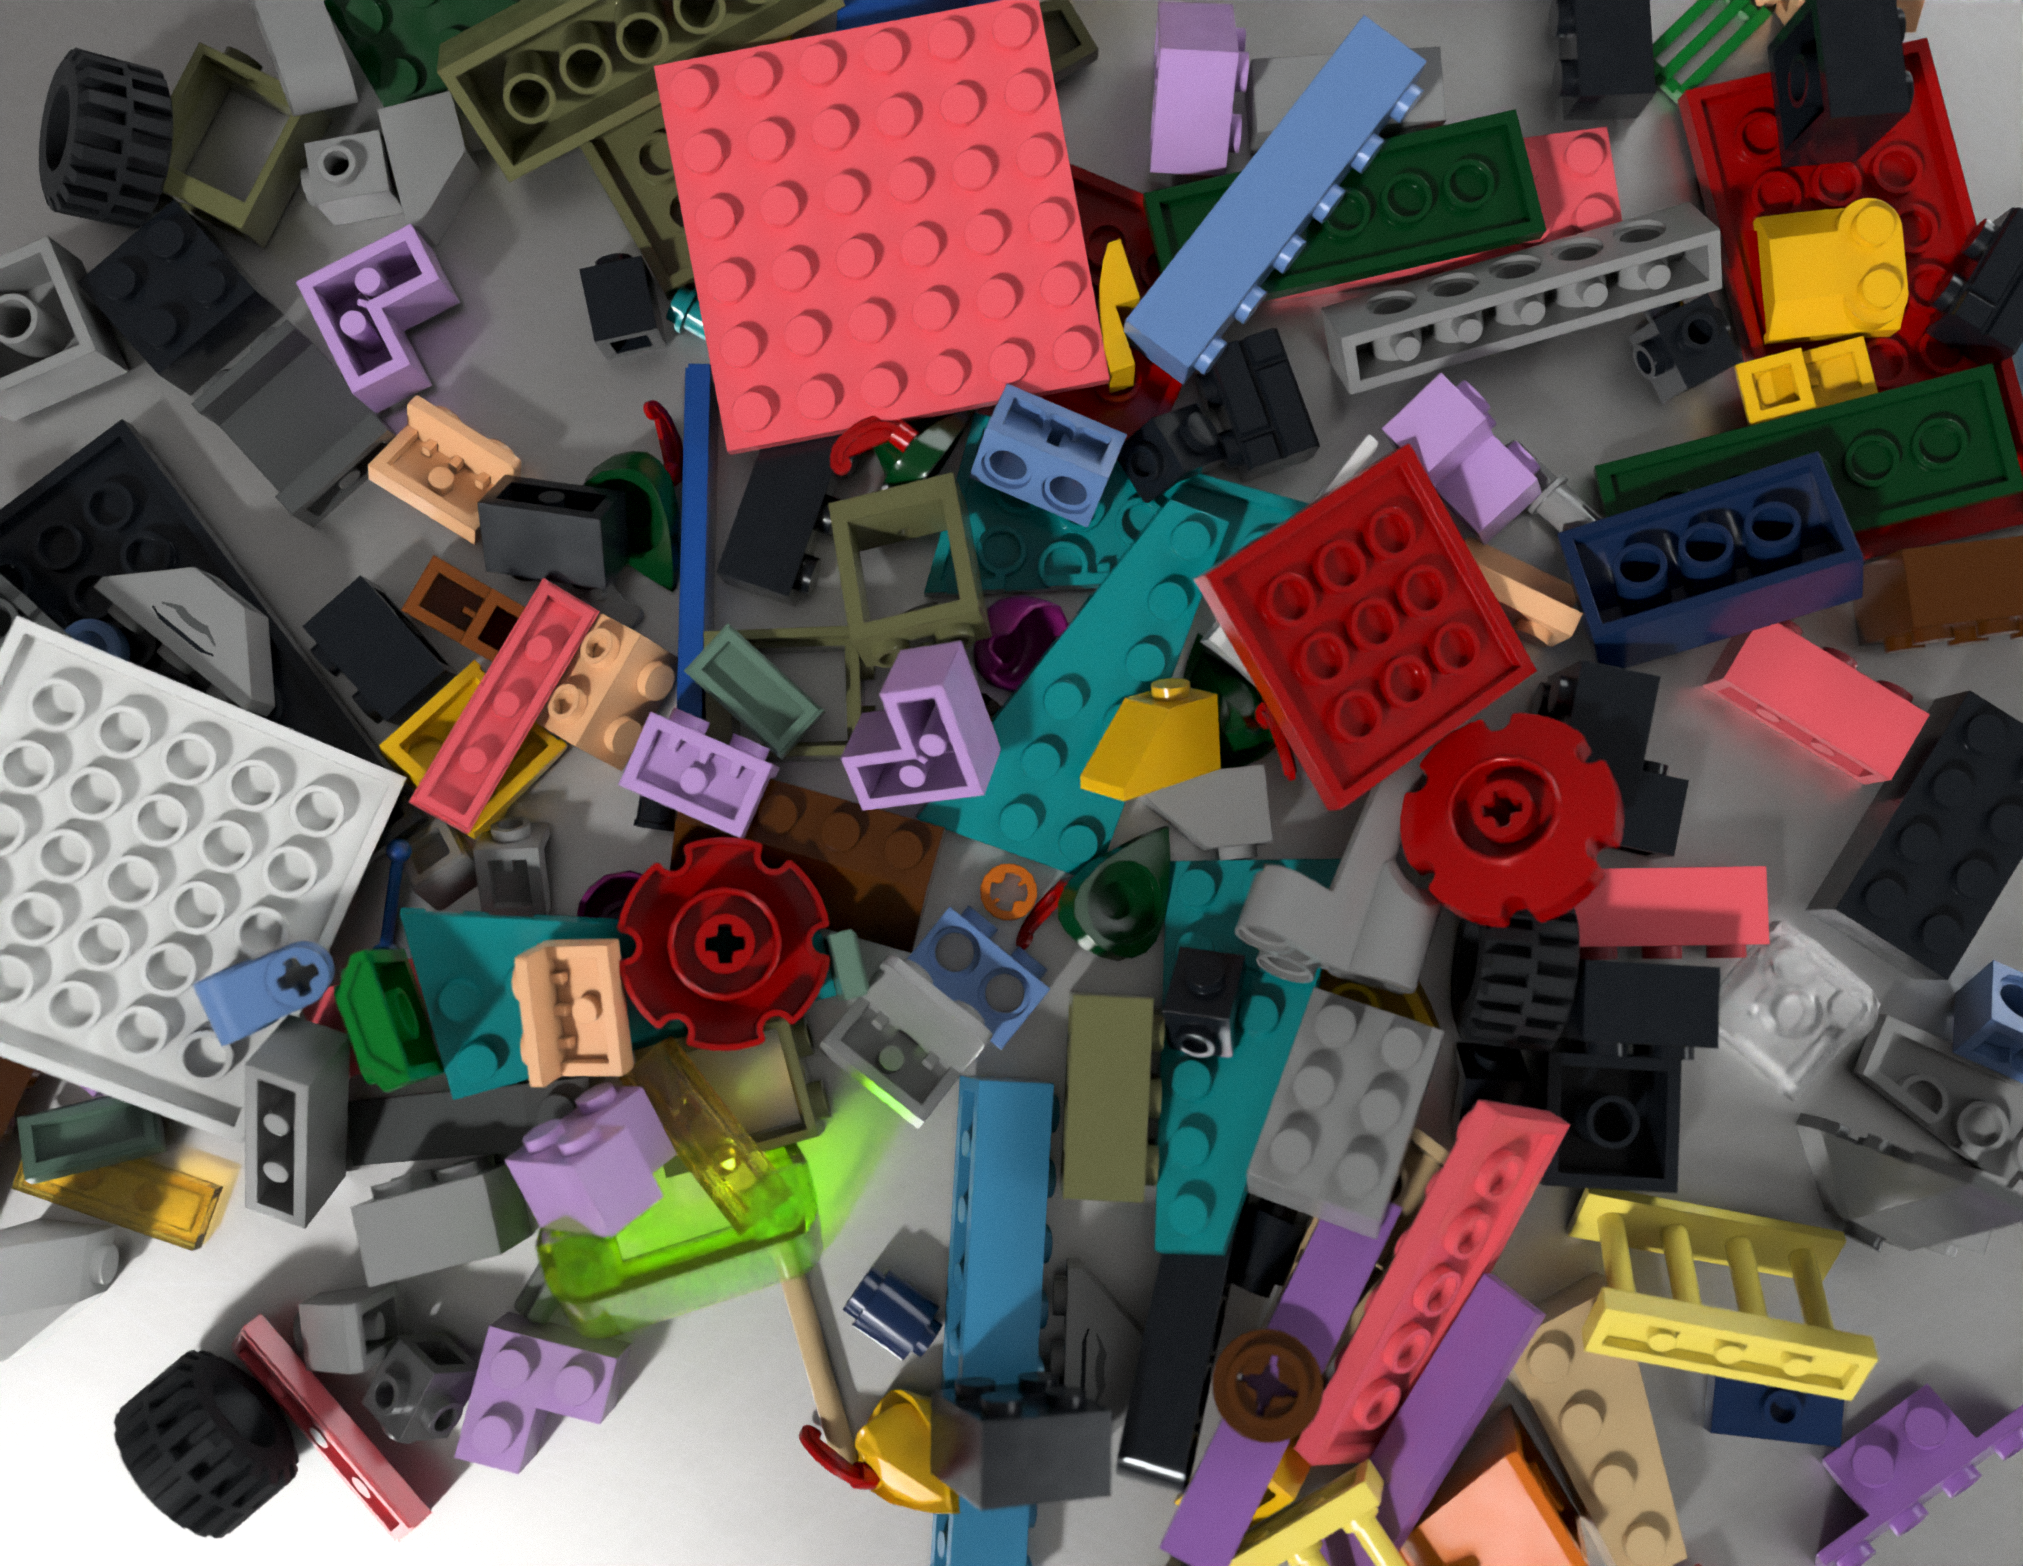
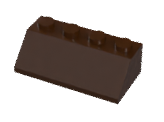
(865, 864)

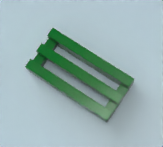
(1743, 9)

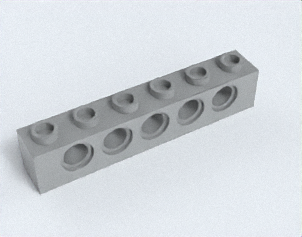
(1523, 297)

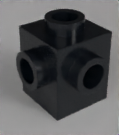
(1683, 346)

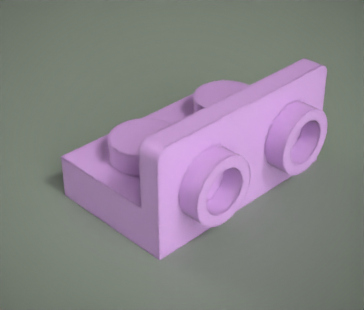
(697, 773)

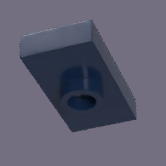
(1771, 1413)

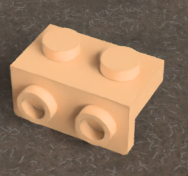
(442, 467)
(1531, 599)
(609, 691)
(572, 1010)

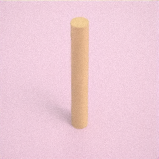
(819, 1367)

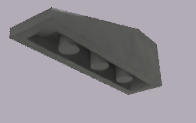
(439, 1127)

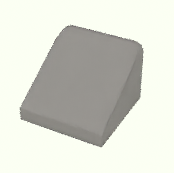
(440, 864)

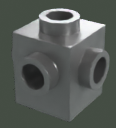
(421, 1387)

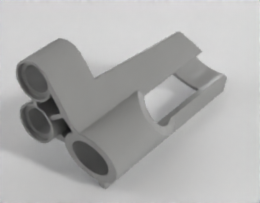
(1368, 923)

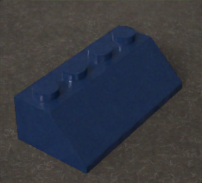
(1713, 563)

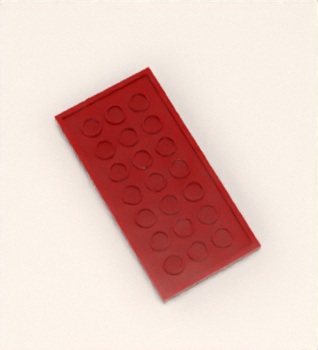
(1911, 169)

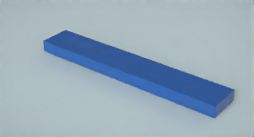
(697, 530)

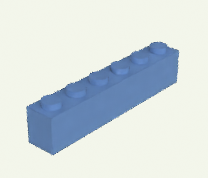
(1274, 200)

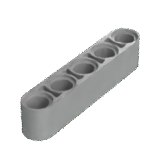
(305, 54)

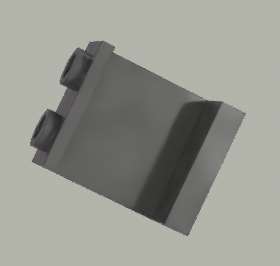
(296, 422)

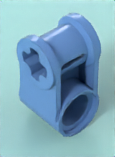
(256, 992)

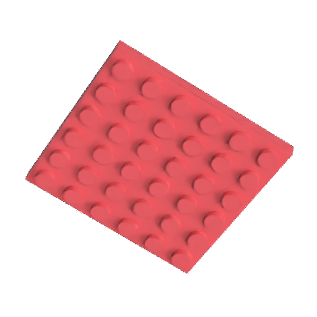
(882, 223)

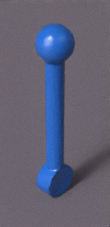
(398, 852)

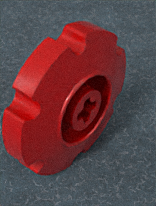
(1557, 825)
(680, 980)

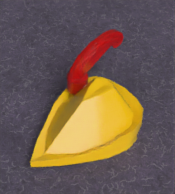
(891, 1455)

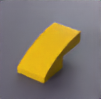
(1116, 301)
(1804, 380)

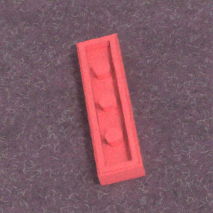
(504, 706)
(329, 1428)

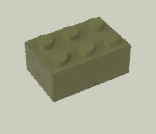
(1110, 1097)

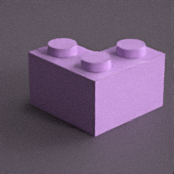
(1195, 77)
(369, 304)
(1462, 457)
(930, 738)
(594, 1163)
(533, 1371)

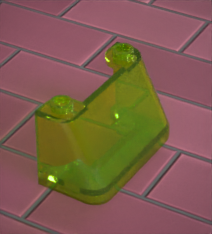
(618, 1295)

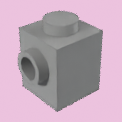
(350, 178)

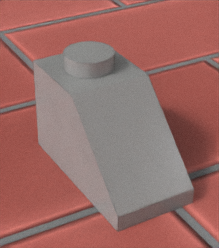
(431, 160)
(1219, 810)
(348, 1328)

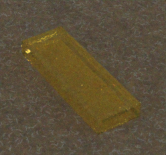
(701, 1129)
(136, 1197)

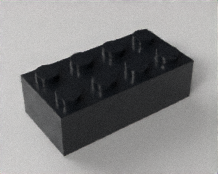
(1933, 842)

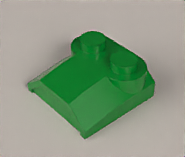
(387, 1020)

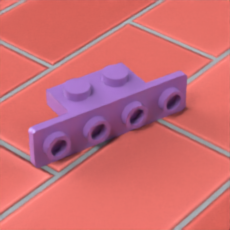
(1904, 1464)

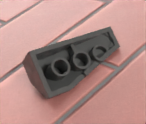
(1900, 1194)

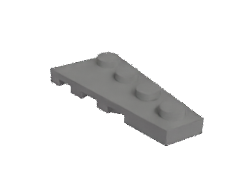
(1948, 1095)

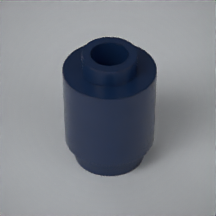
(893, 1314)

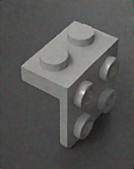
(906, 1039)

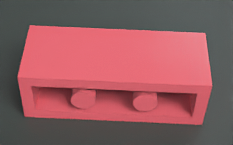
(1818, 700)
(1674, 910)

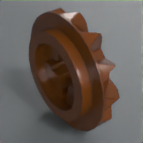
(1286, 1414)

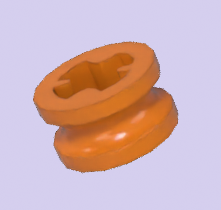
(997, 876)

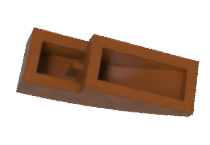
(462, 608)

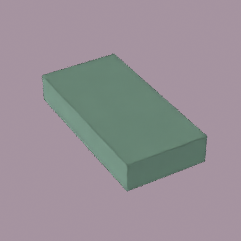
(755, 691)
(846, 965)
(87, 1137)

